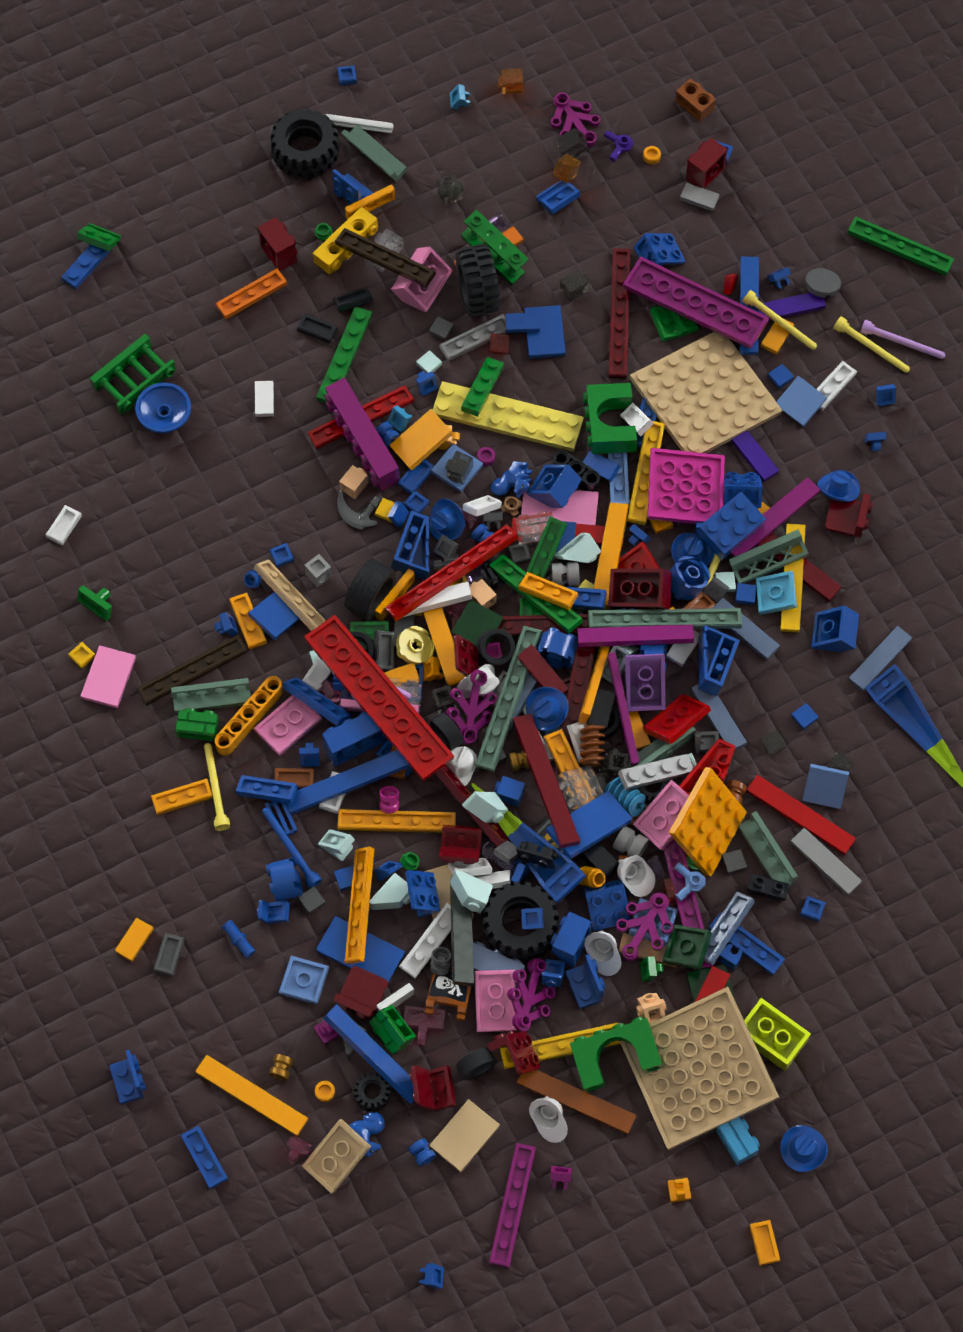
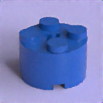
(688, 578)
(558, 648)
(285, 879)

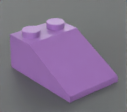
(645, 682)

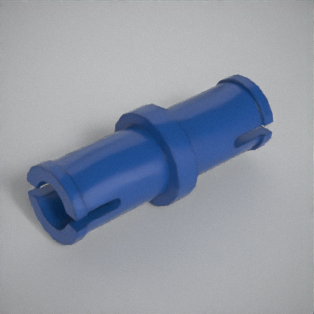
(238, 939)

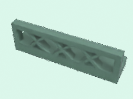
(375, 152)
(766, 551)
(211, 695)
(661, 750)
(767, 850)

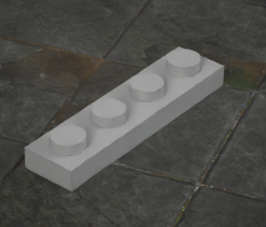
(655, 772)

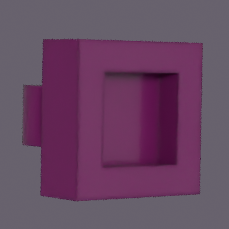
(325, 1032)
(560, 1174)

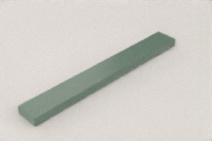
(712, 618)
(506, 703)

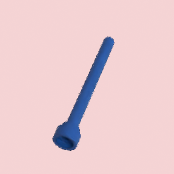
(312, 878)

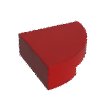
(730, 283)

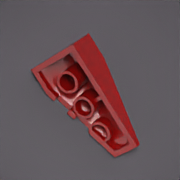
(717, 758)

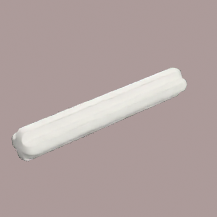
(365, 124)

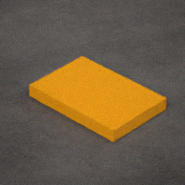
(421, 439)

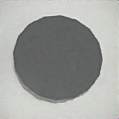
(822, 282)

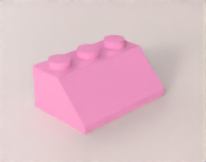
(416, 294)

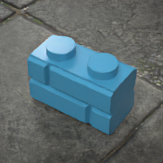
(738, 1140)

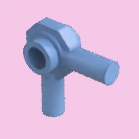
(693, 881)

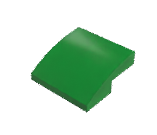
(670, 324)

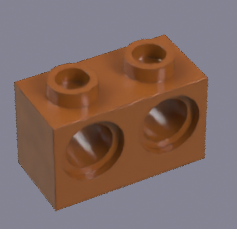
(693, 101)

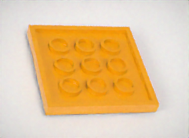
(707, 822)

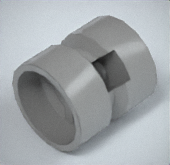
(572, 574)
(630, 843)

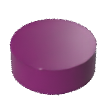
(486, 456)

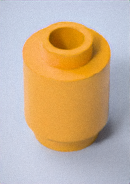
(594, 877)

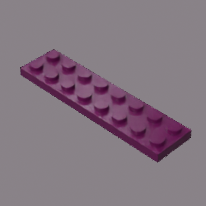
(695, 302)

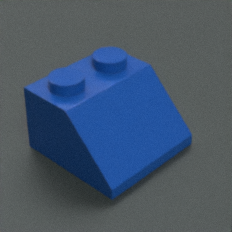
(554, 485)
(835, 629)
(571, 938)

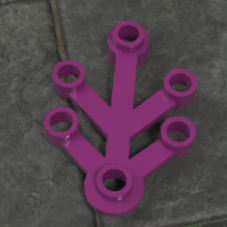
(574, 117)
(472, 709)
(646, 923)
(522, 1017)

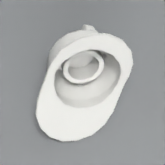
(492, 682)
(463, 763)
(636, 875)
(604, 950)
(549, 1119)

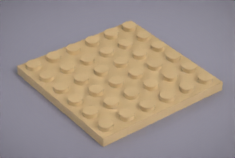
(705, 394)
(708, 1070)

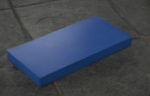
(595, 822)
(380, 956)

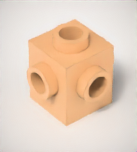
(651, 1007)

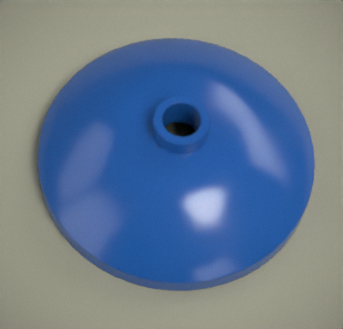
(163, 399)

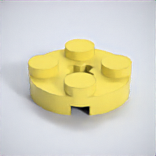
(407, 652)

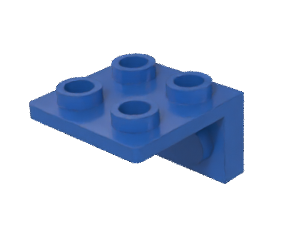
(348, 187)
(659, 248)
(748, 484)
(422, 892)
(606, 904)
(585, 983)
(127, 1080)

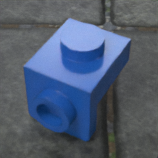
(273, 912)
(553, 973)

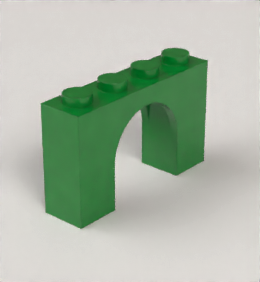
(604, 437)
(588, 1050)

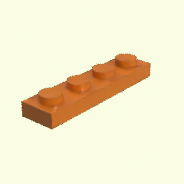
(251, 293)

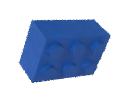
(731, 526)
(352, 739)

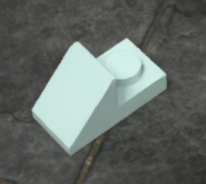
(337, 843)

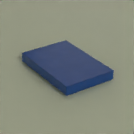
(550, 339)

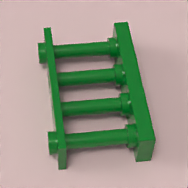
(505, 254)
(128, 358)

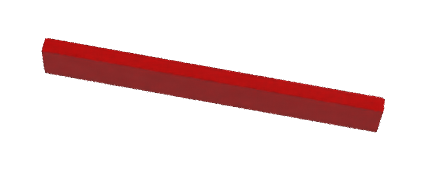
(451, 573)

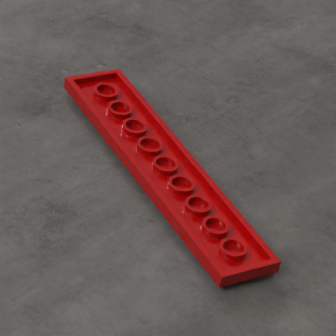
(379, 697)

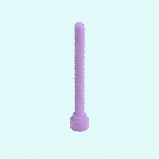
(868, 328)

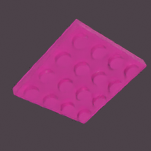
(684, 485)

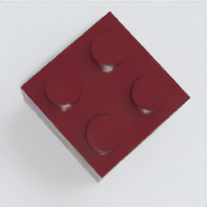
(706, 163)
(277, 243)

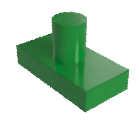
(95, 602)

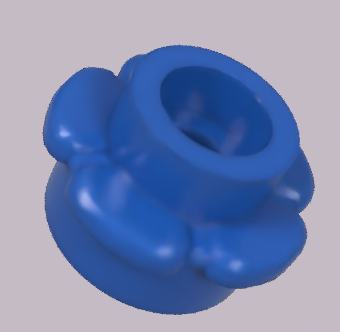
(249, 581)

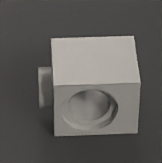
(318, 570)

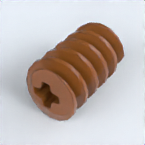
(591, 745)

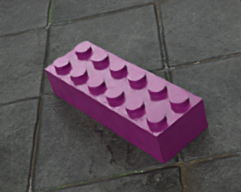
(362, 434)

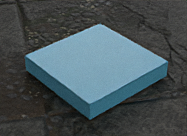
(776, 592)

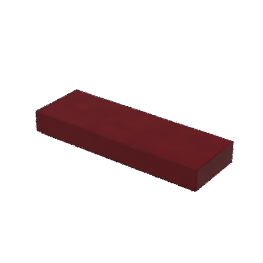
(540, 669)

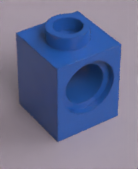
(510, 791)

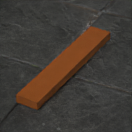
(578, 1100)

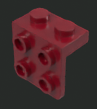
(849, 516)
(465, 656)
(460, 844)
(361, 992)
(520, 1049)
(433, 1087)

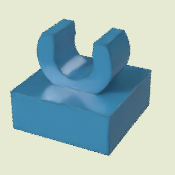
(458, 97)
(399, 418)

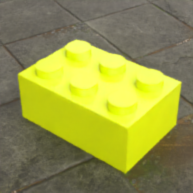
(775, 1034)

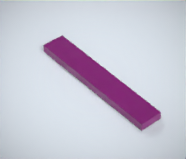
(780, 513)
(635, 635)
(623, 710)
(512, 1205)

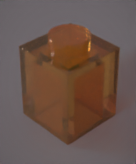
(511, 81)
(566, 168)

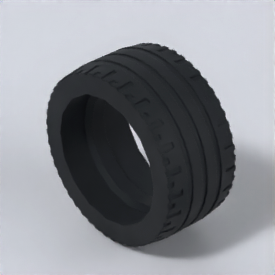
(369, 589)

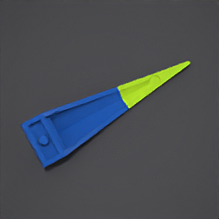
(900, 701)
(555, 882)

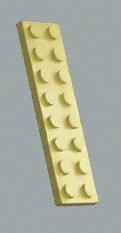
(511, 418)

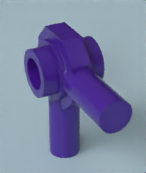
(622, 143)

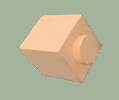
(354, 481)
(483, 594)

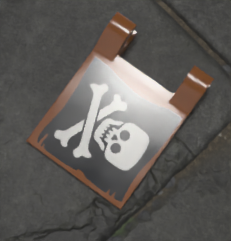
(448, 994)

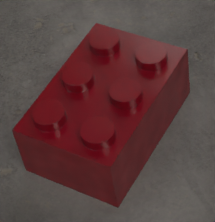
(640, 589)

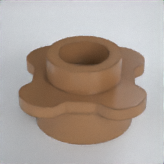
(509, 500)

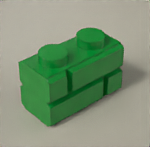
(197, 724)
(392, 1029)

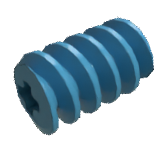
(630, 799)

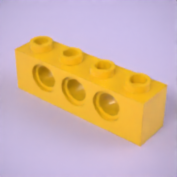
(323, 254)

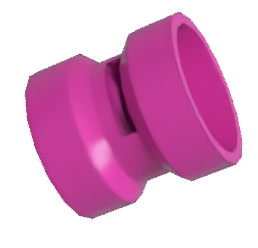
(389, 799)

